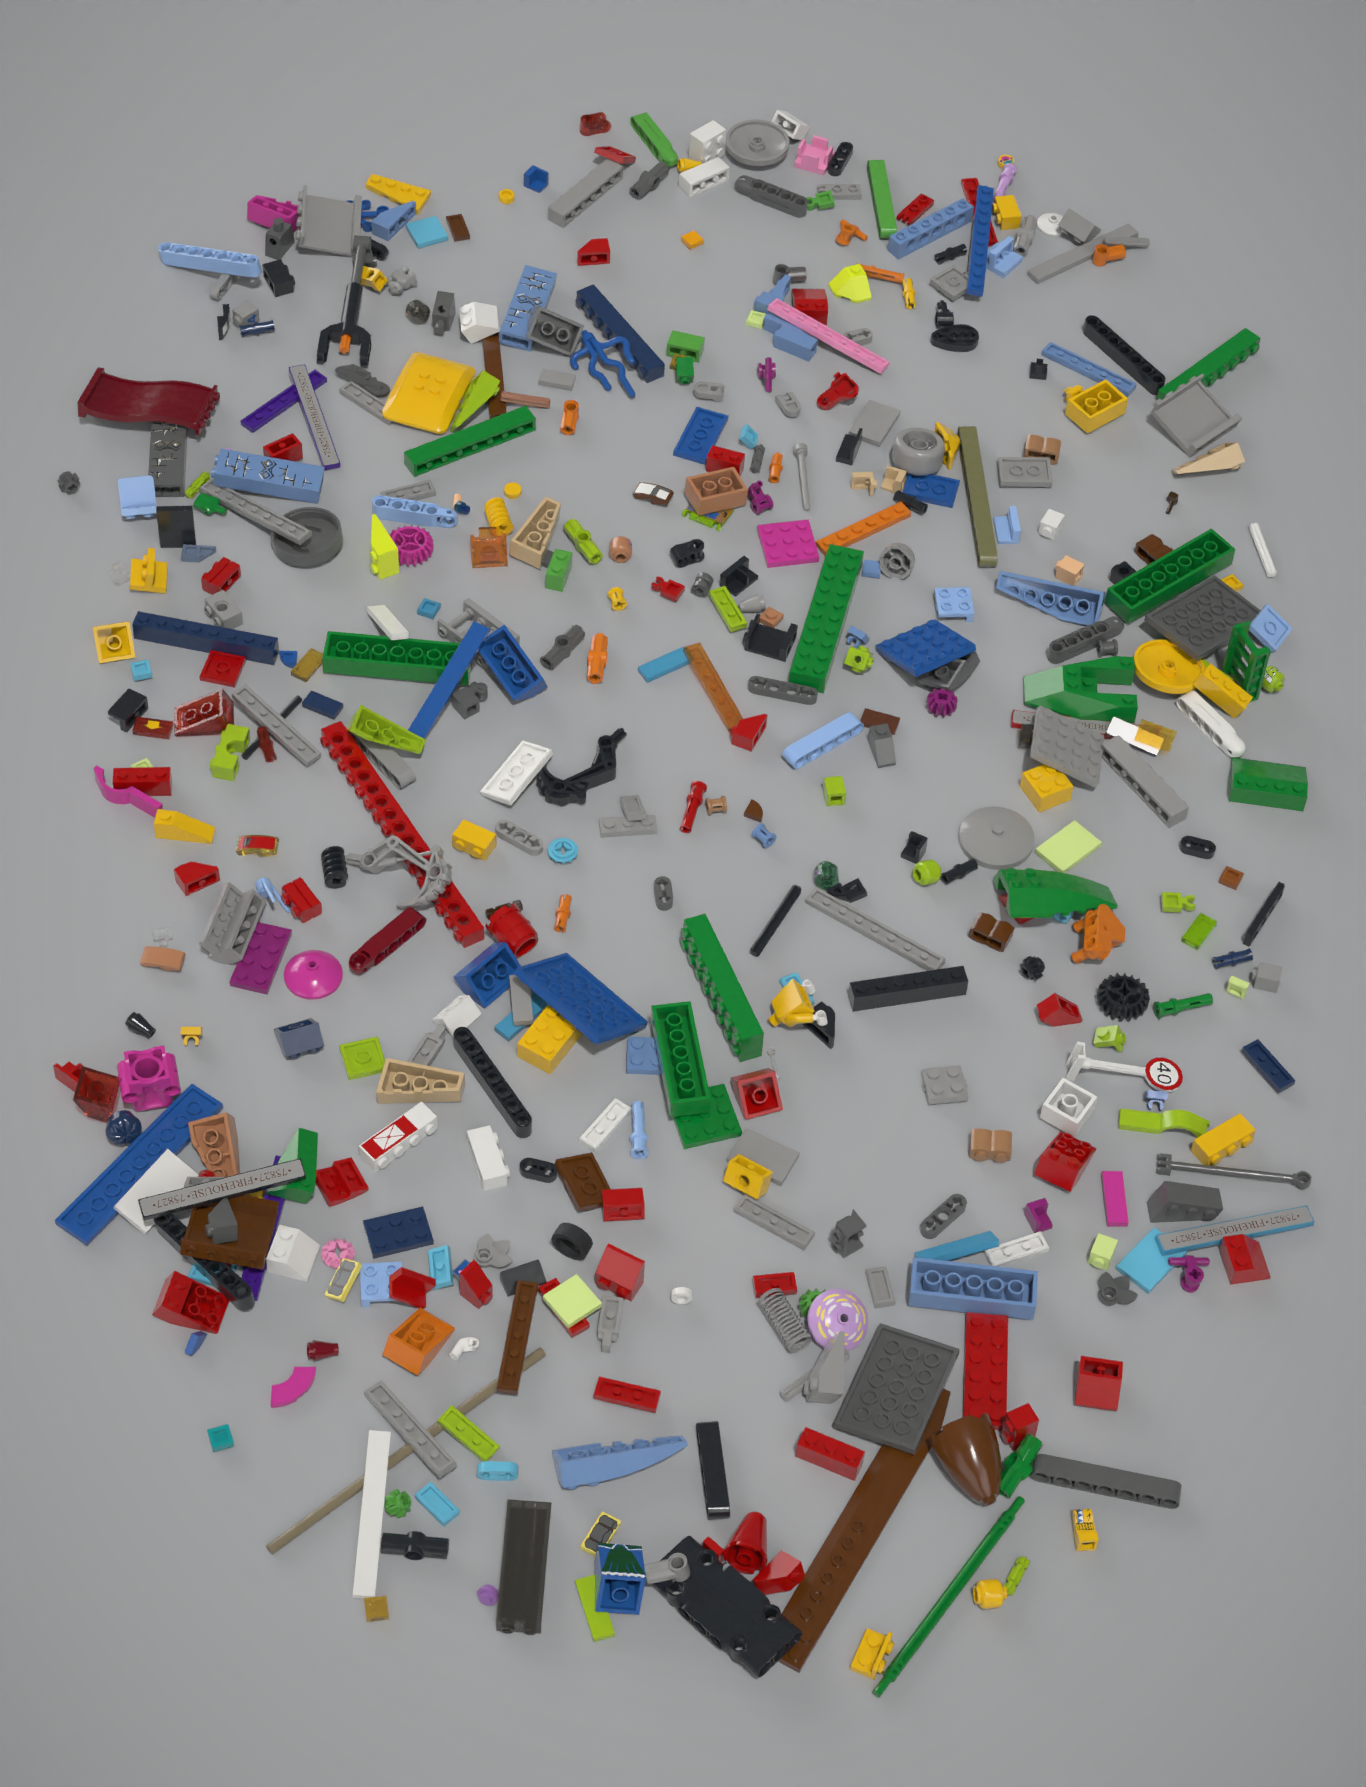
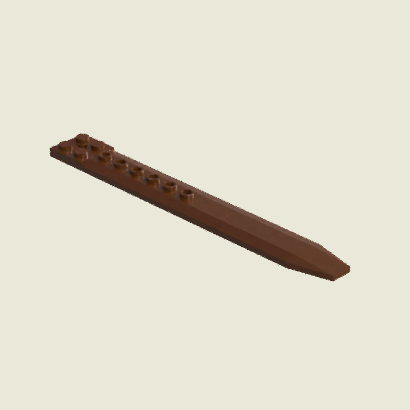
(853, 1539)

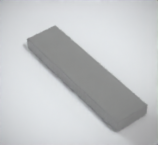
(364, 400)
(774, 1222)

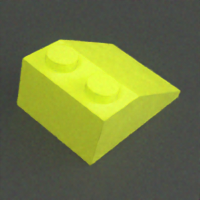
(383, 551)

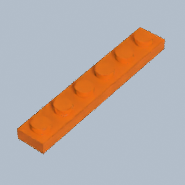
(865, 527)

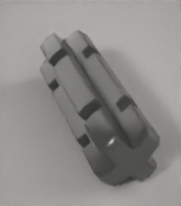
(757, 458)

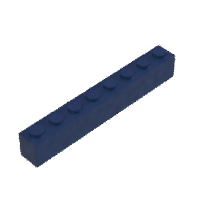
(613, 324)
(205, 637)

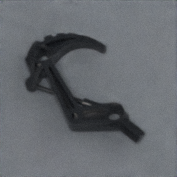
(575, 787)

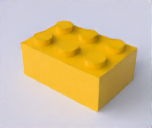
(1096, 406)
(547, 1040)

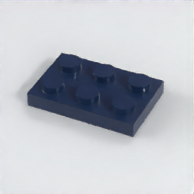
(398, 1232)

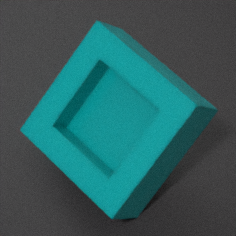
(220, 1437)

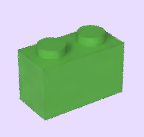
(685, 345)
(558, 570)

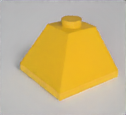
(113, 642)

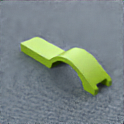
(1157, 1122)

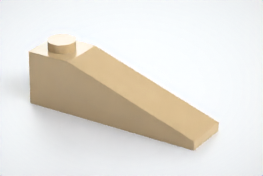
(1221, 457)

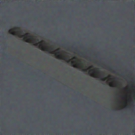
(1106, 1481)

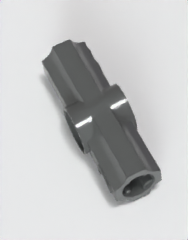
(649, 180)
(562, 647)

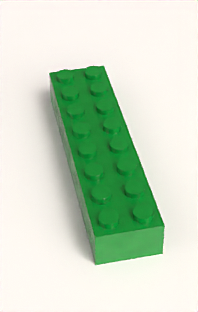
(1169, 576)
(388, 658)
(722, 988)

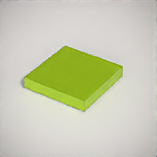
(362, 1058)

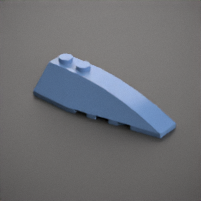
(1058, 599)
(594, 1463)

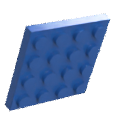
(925, 647)

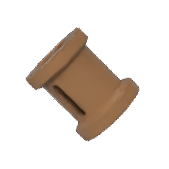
(716, 805)

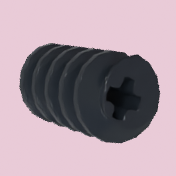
(334, 867)

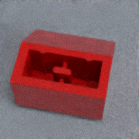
(1098, 1383)

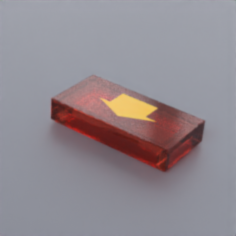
(152, 727)

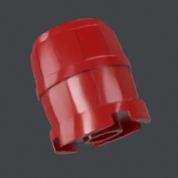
(513, 928)

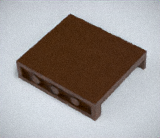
(256, 1226)

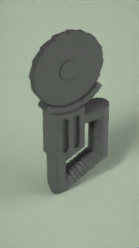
(363, 378)

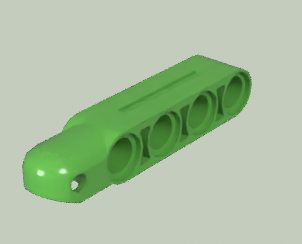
(654, 138)

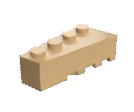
(536, 533)
(416, 1083)

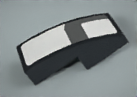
(224, 322)

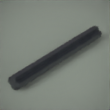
(775, 920)

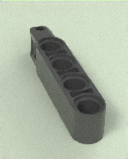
(772, 196)
(1083, 639)

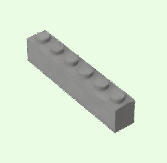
(585, 193)
(1144, 781)

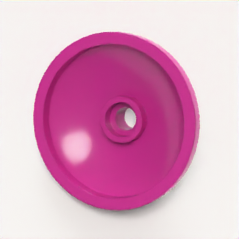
(314, 981)

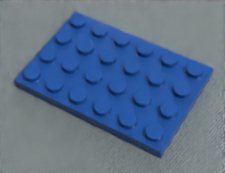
(581, 998)

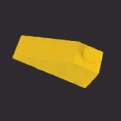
(180, 827)

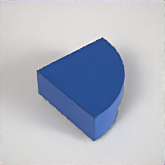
(288, 658)
(195, 1342)

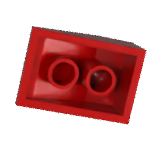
(812, 303)

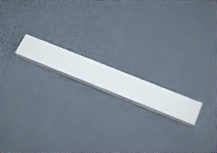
(371, 1514)

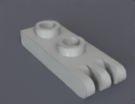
(842, 191)

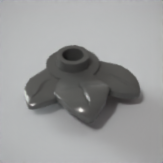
(1117, 1288)

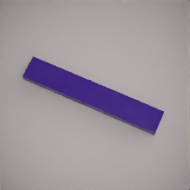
(278, 404)

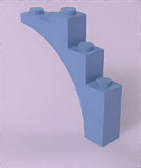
(786, 335)

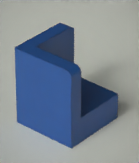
(536, 179)

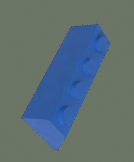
(511, 665)

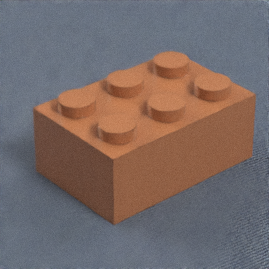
(716, 491)

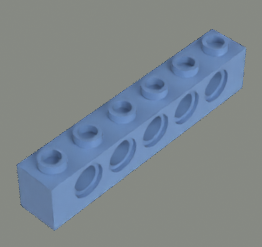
(930, 228)

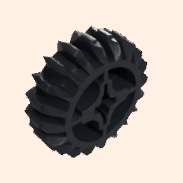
(1134, 994)

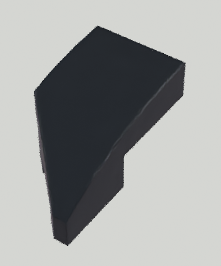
(849, 892)

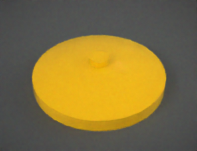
(1166, 667)

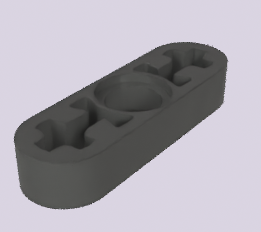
(941, 1224)

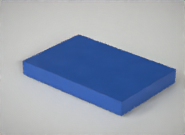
(932, 489)

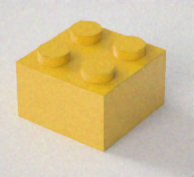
(1046, 787)

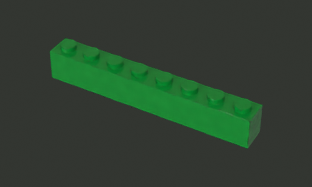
(1217, 362)
(469, 441)

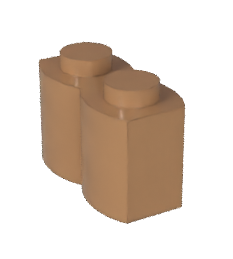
(1042, 447)
(991, 1145)

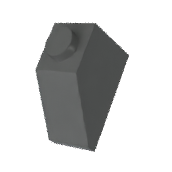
(882, 745)
(222, 1224)

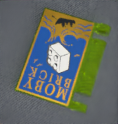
(709, 520)

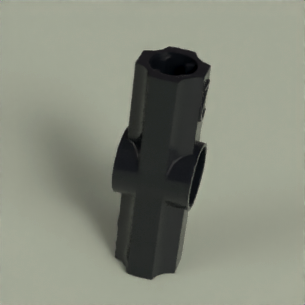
(415, 1545)

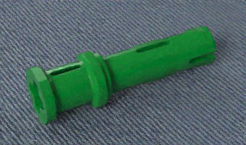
(1174, 1006)

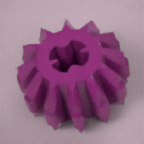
(942, 702)

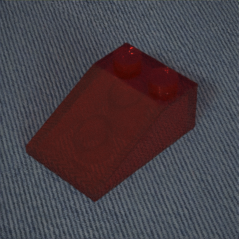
(204, 715)

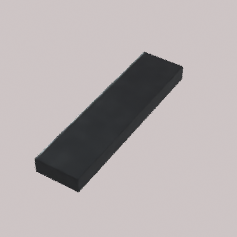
(1264, 914)

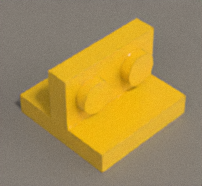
(148, 574)

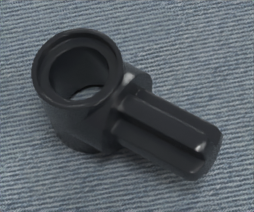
(943, 316)

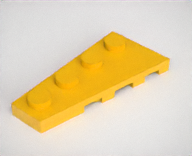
(398, 191)

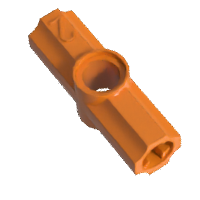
(597, 658)

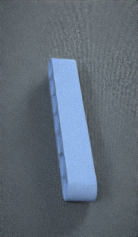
(209, 259)

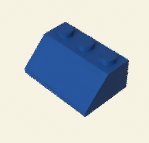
(488, 974)

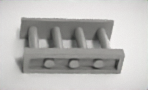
(477, 614)

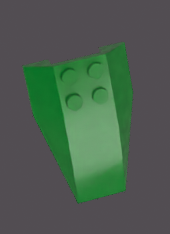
(1045, 892)

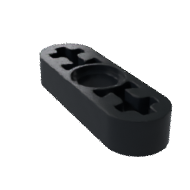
(840, 163)

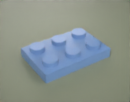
(642, 1056)

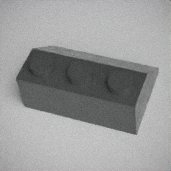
(553, 330)

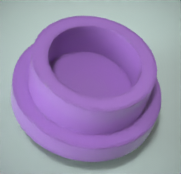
(488, 1594)

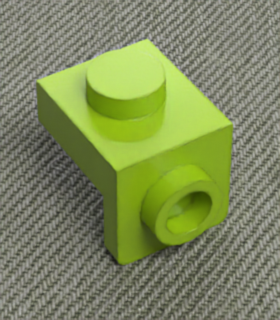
(1110, 1036)

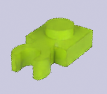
(1174, 902)

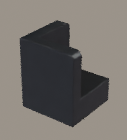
(915, 847)

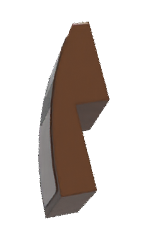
(657, 494)

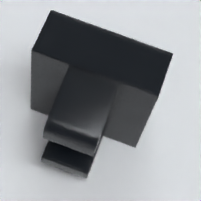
(1038, 370)

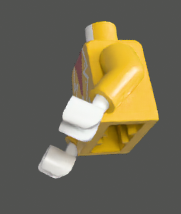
(794, 1006)

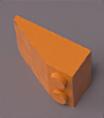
(417, 1341)

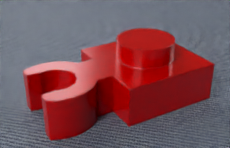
(670, 589)

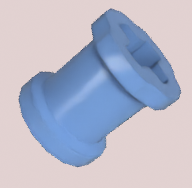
(762, 834)

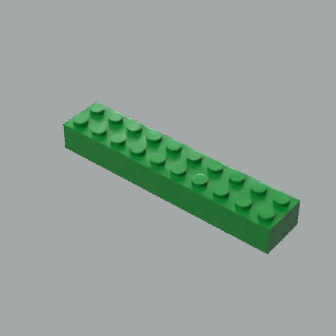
(826, 617)

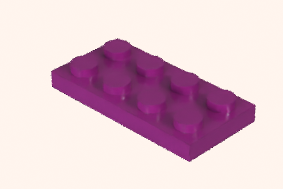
(261, 958)

